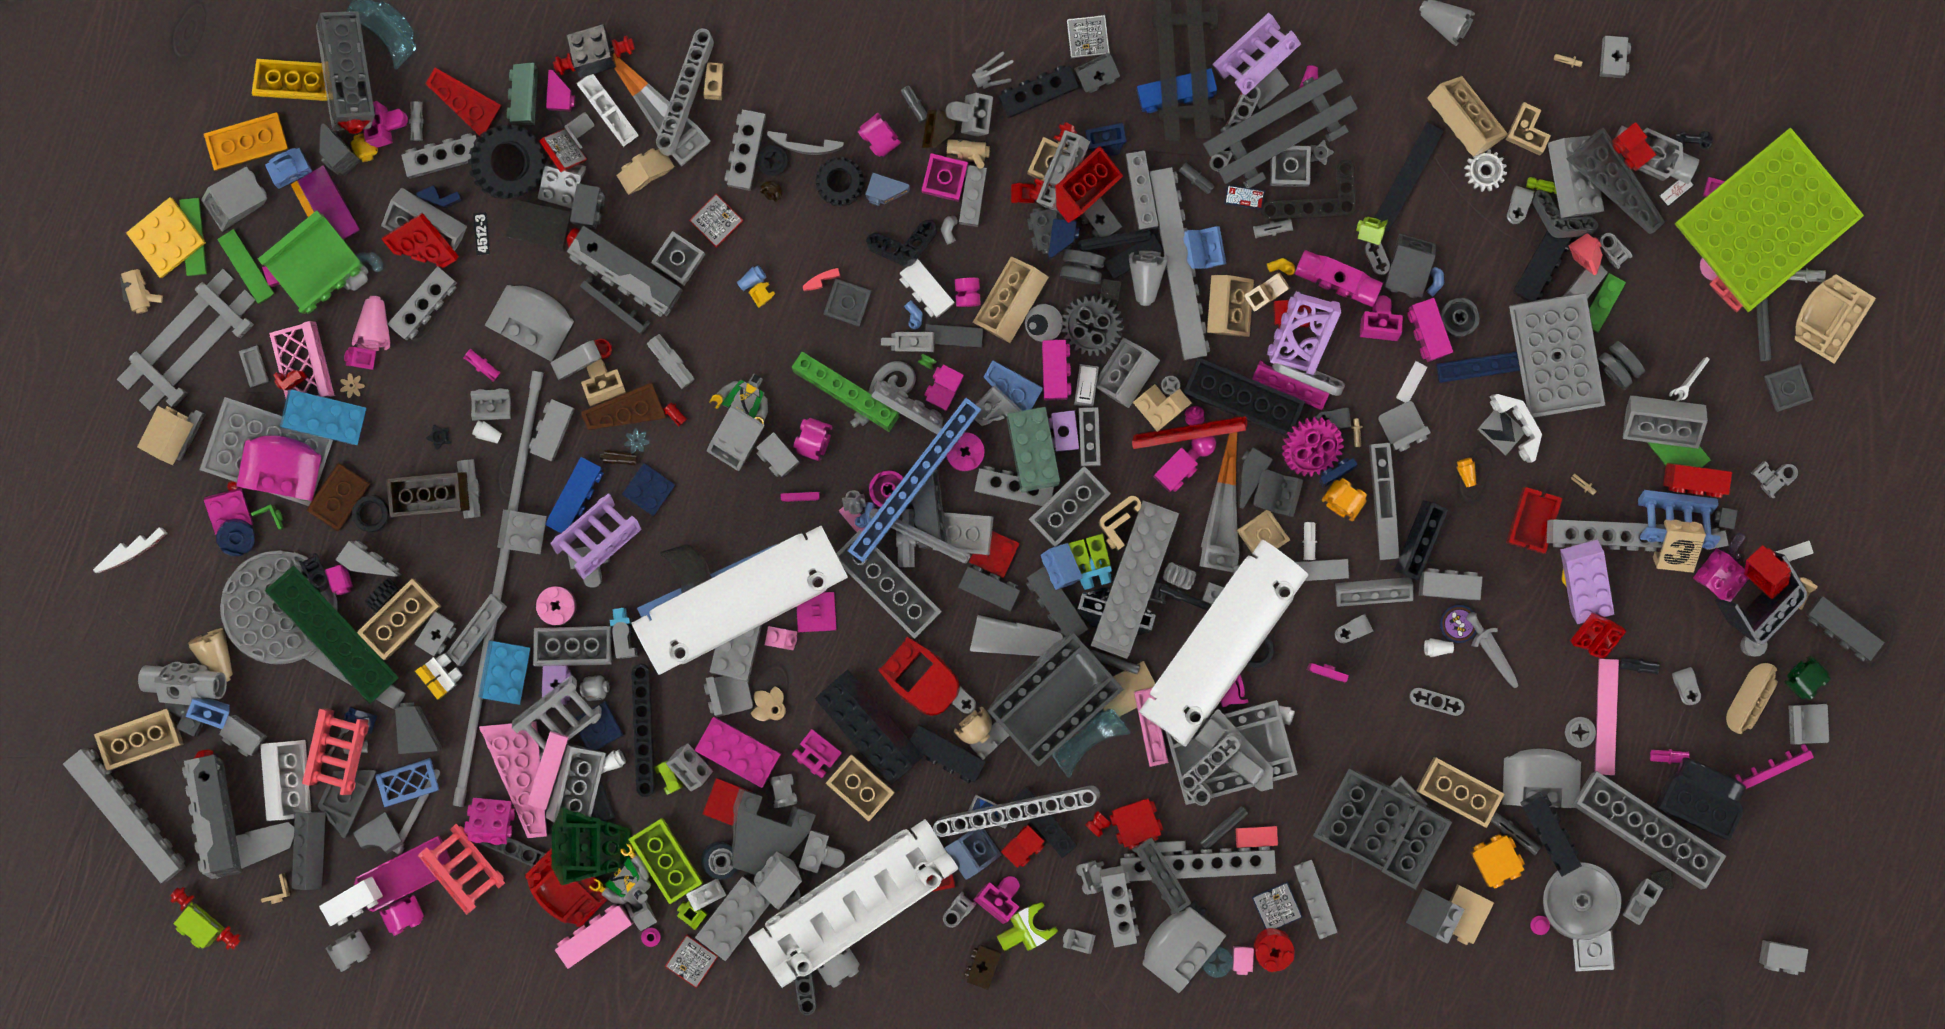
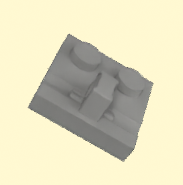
(1594, 953)

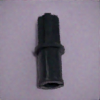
(1639, 665)

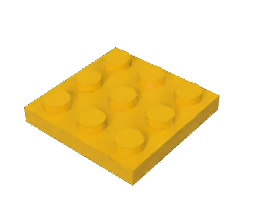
(166, 237)

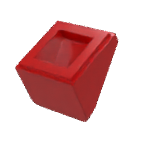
(1021, 194)

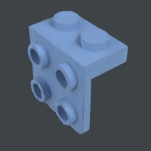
(1204, 248)

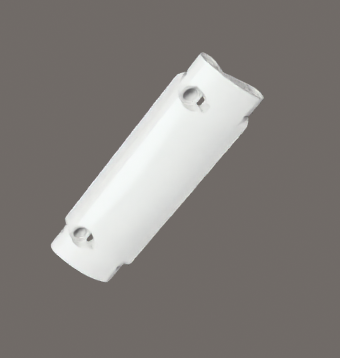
(739, 599)
(1223, 642)
(853, 903)

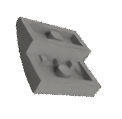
(1270, 86)

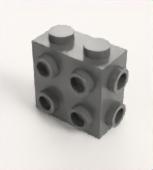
(1041, 223)

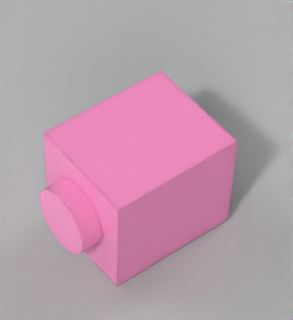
(1242, 960)

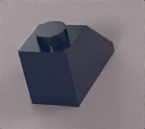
(1062, 236)

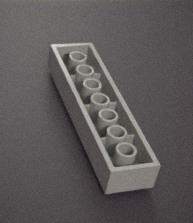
(1134, 579)
(125, 815)
(1649, 830)

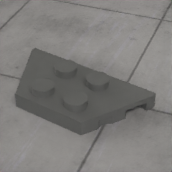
(343, 809)

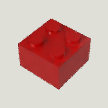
(1767, 571)

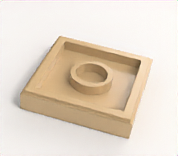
(1263, 528)

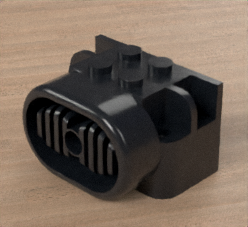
(1703, 798)

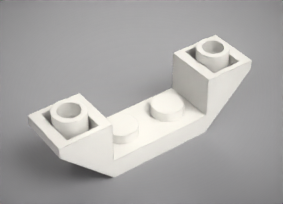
(1529, 448)

